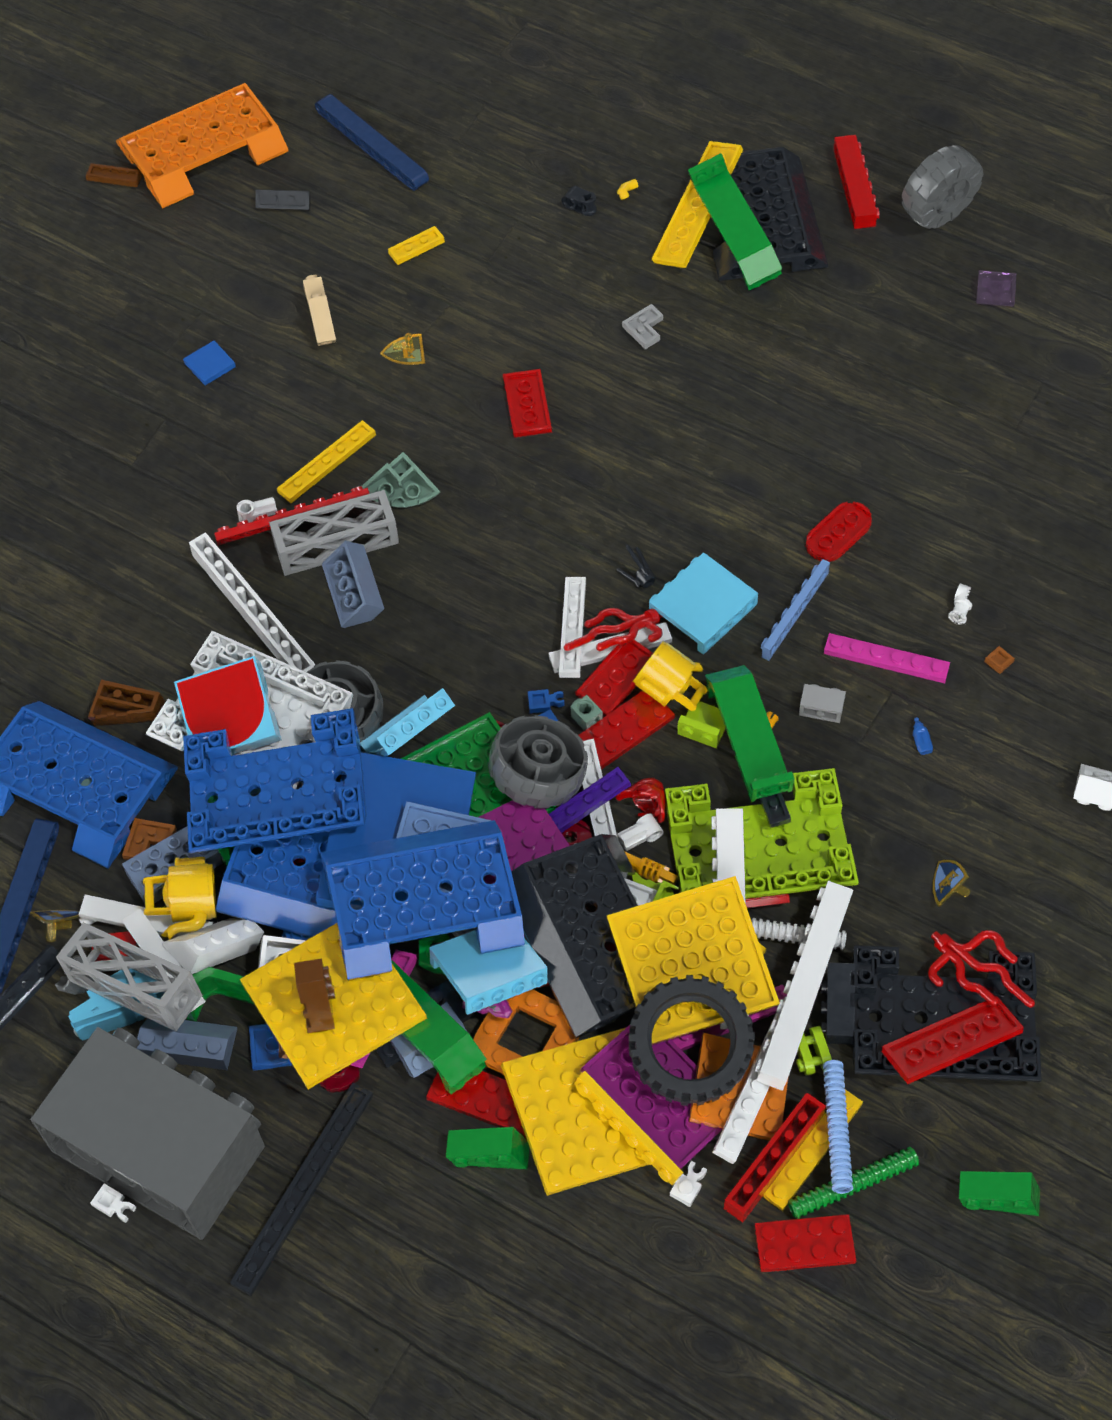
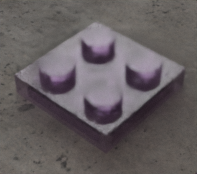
(996, 288)

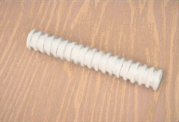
(789, 932)

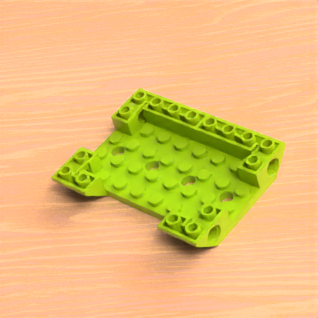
(769, 868)

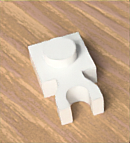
(687, 1186)
(110, 1201)

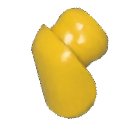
(627, 186)

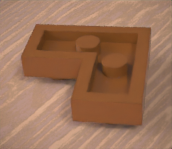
(145, 833)

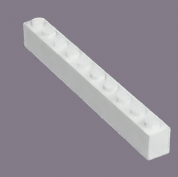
(249, 603)
(729, 849)
(804, 986)

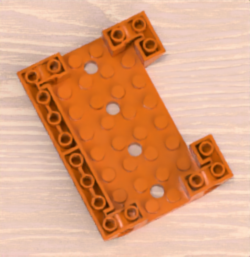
(171, 159)

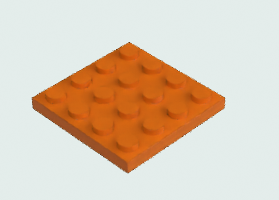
(715, 1114)

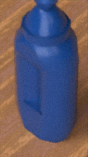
(922, 738)

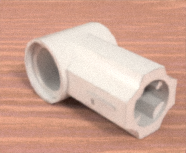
(250, 510)
(644, 830)

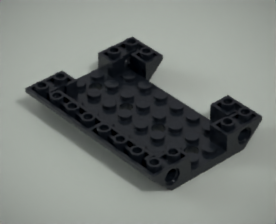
(785, 206)
(572, 940)
(905, 996)

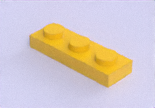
(416, 245)

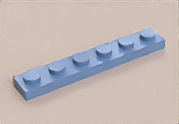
(791, 615)

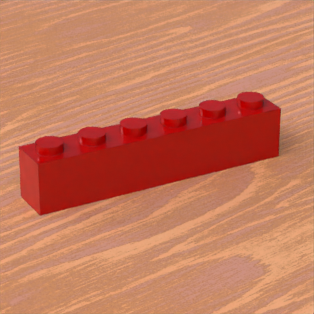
(855, 182)
(774, 1157)

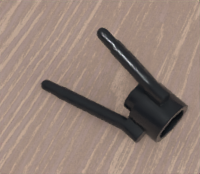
(644, 575)

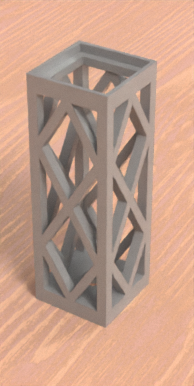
(331, 524)
(180, 992)

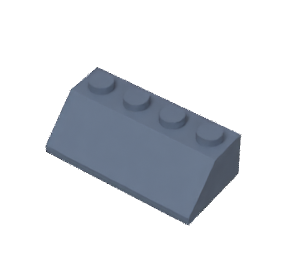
(352, 584)
(191, 1044)

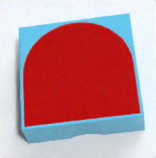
(233, 700)

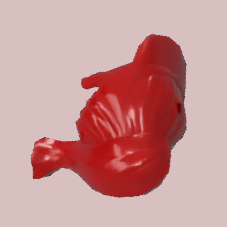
(648, 796)

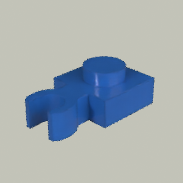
(541, 700)

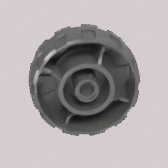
(942, 186)
(366, 694)
(537, 761)

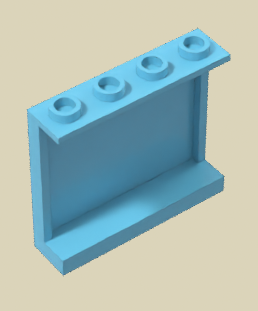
(704, 601)
(407, 724)
(487, 976)

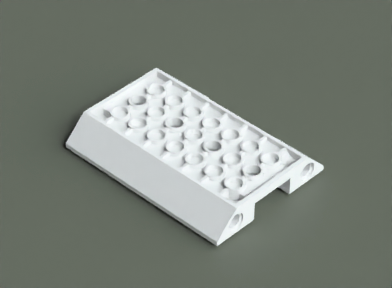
(291, 693)

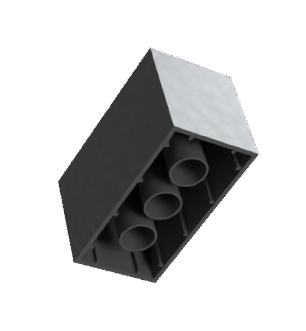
(151, 1130)

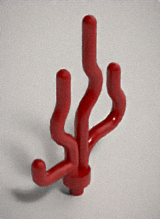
(634, 623)
(956, 952)

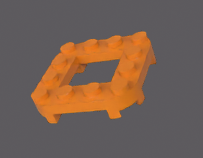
(533, 1004)

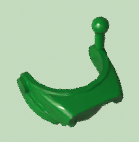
(424, 955)

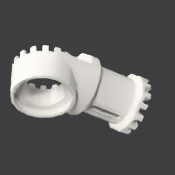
(962, 605)

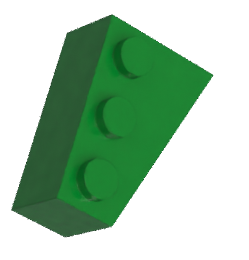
(488, 1148)
(1000, 1191)

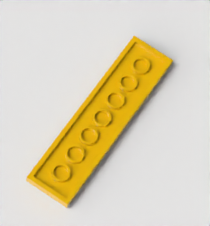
(691, 214)

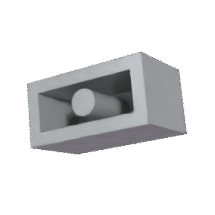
(822, 703)

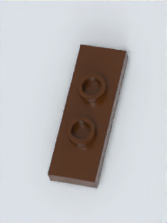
(113, 175)

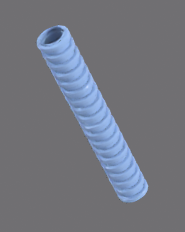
(837, 1126)

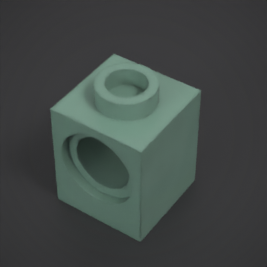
(585, 705)

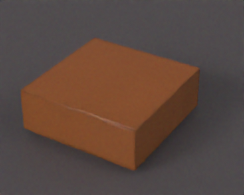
(999, 660)

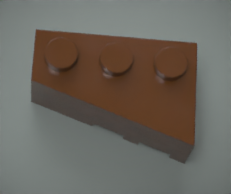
(124, 704)
(315, 994)

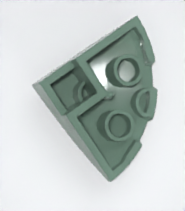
(403, 483)

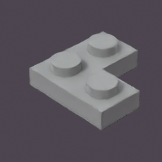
(641, 325)

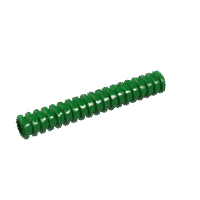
(861, 1179)

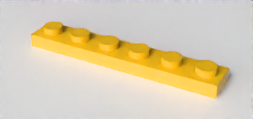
(326, 461)
(633, 1133)
(806, 1158)

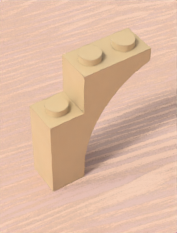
(319, 310)

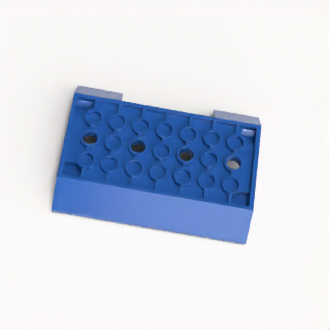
(80, 755)
(279, 808)
(418, 868)
(274, 889)

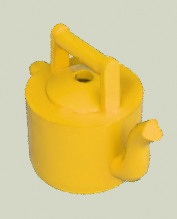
(668, 677)
(186, 893)

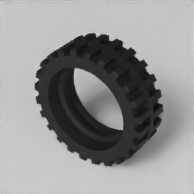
(720, 1000)

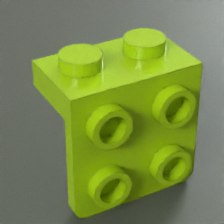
(702, 725)

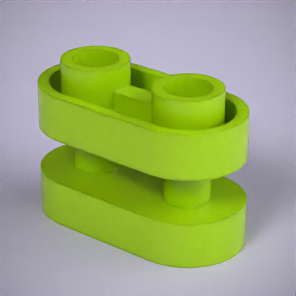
(806, 1062)

